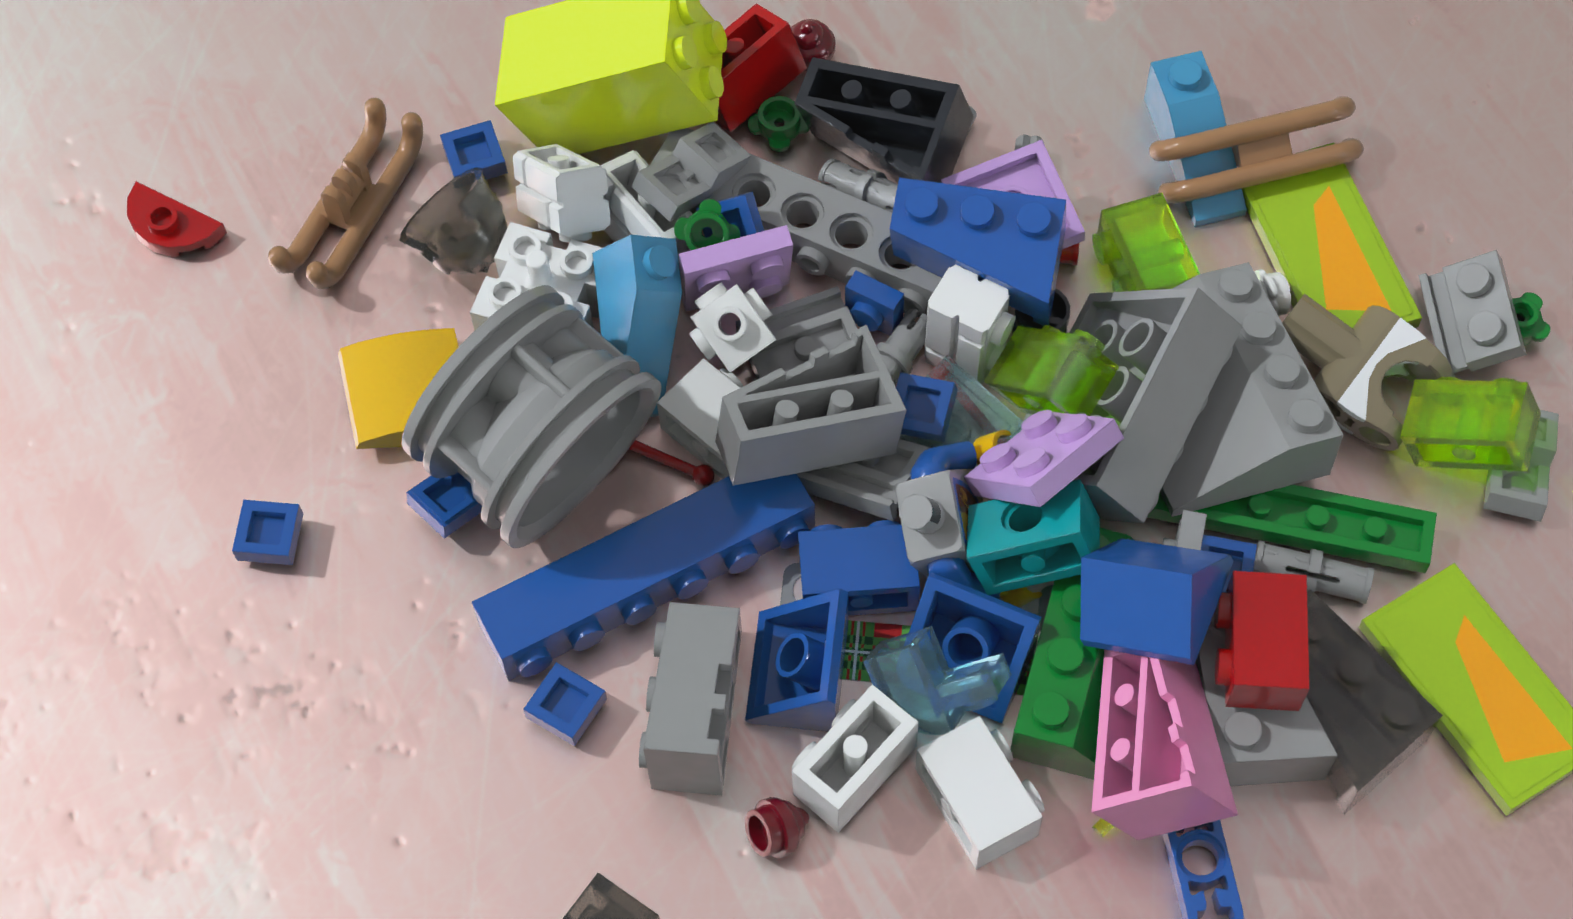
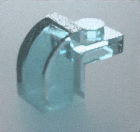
(918, 679)

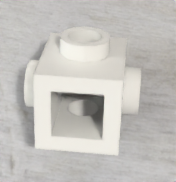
(751, 337)

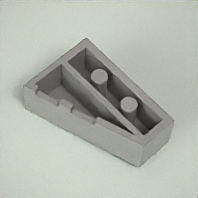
(813, 416)

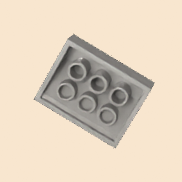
(1168, 361)
(1263, 413)

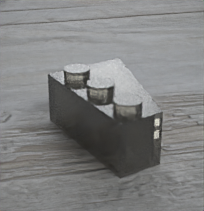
(1362, 706)

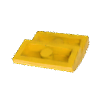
(387, 379)

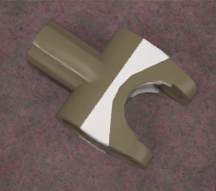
(1358, 360)

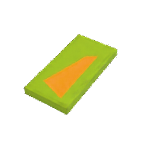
(1328, 244)
(1492, 694)

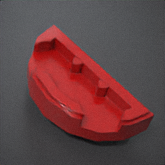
(169, 225)

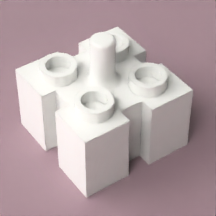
(529, 261)

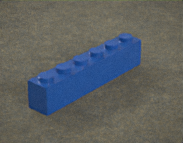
(640, 569)

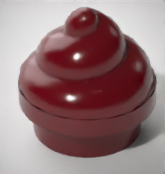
(814, 40)
(775, 827)

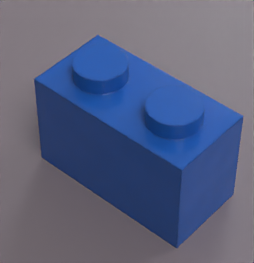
(862, 561)

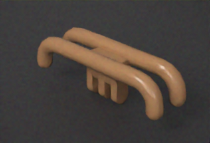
(1259, 149)
(352, 199)

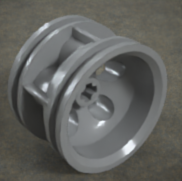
(531, 414)

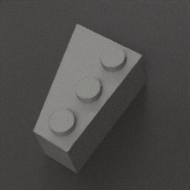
(691, 698)
(1262, 743)

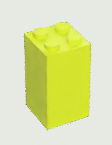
(610, 71)

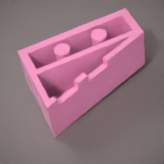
(1157, 749)

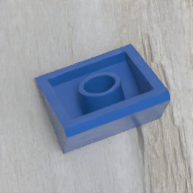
(1150, 598)
(978, 627)
(799, 663)

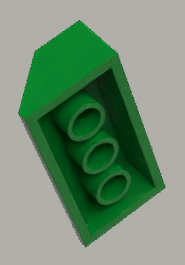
(1063, 687)

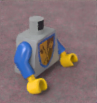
(936, 513)

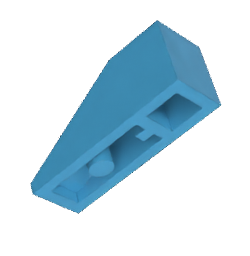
(1187, 102)
(640, 300)

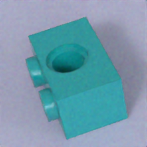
(1029, 544)

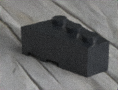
(886, 118)

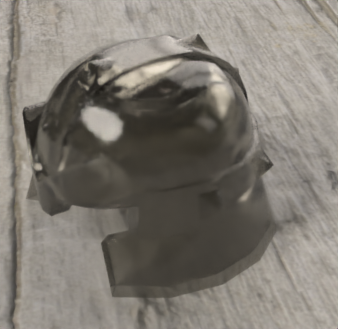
(459, 225)

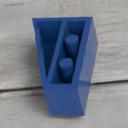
(986, 231)

